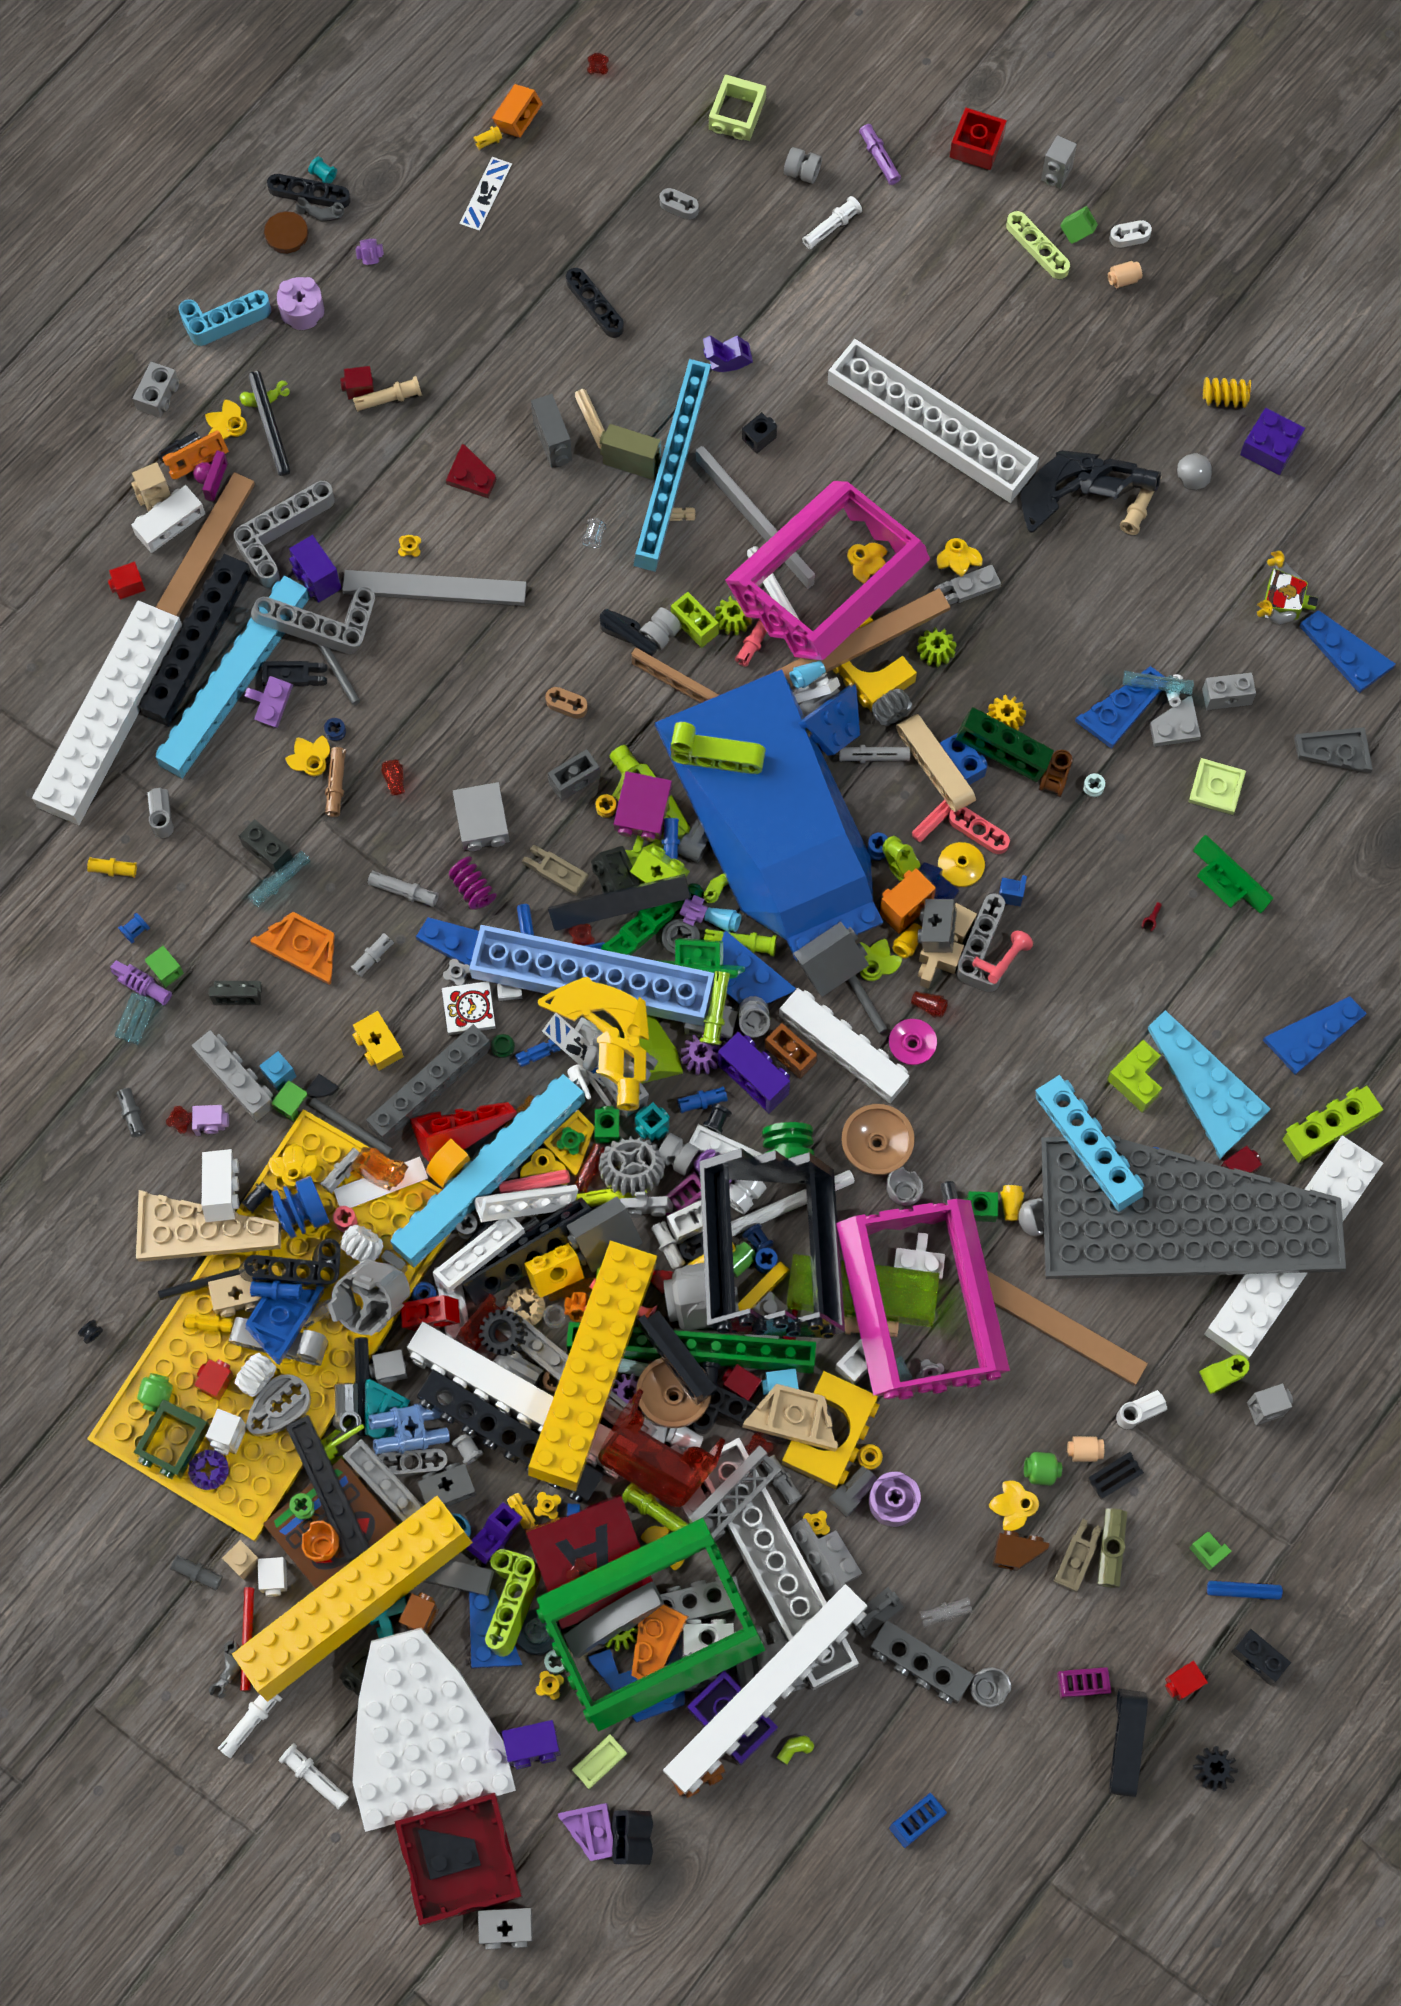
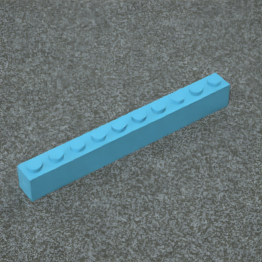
(672, 465)
(226, 685)
(487, 1170)

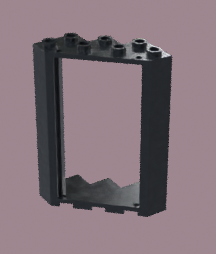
(823, 1238)

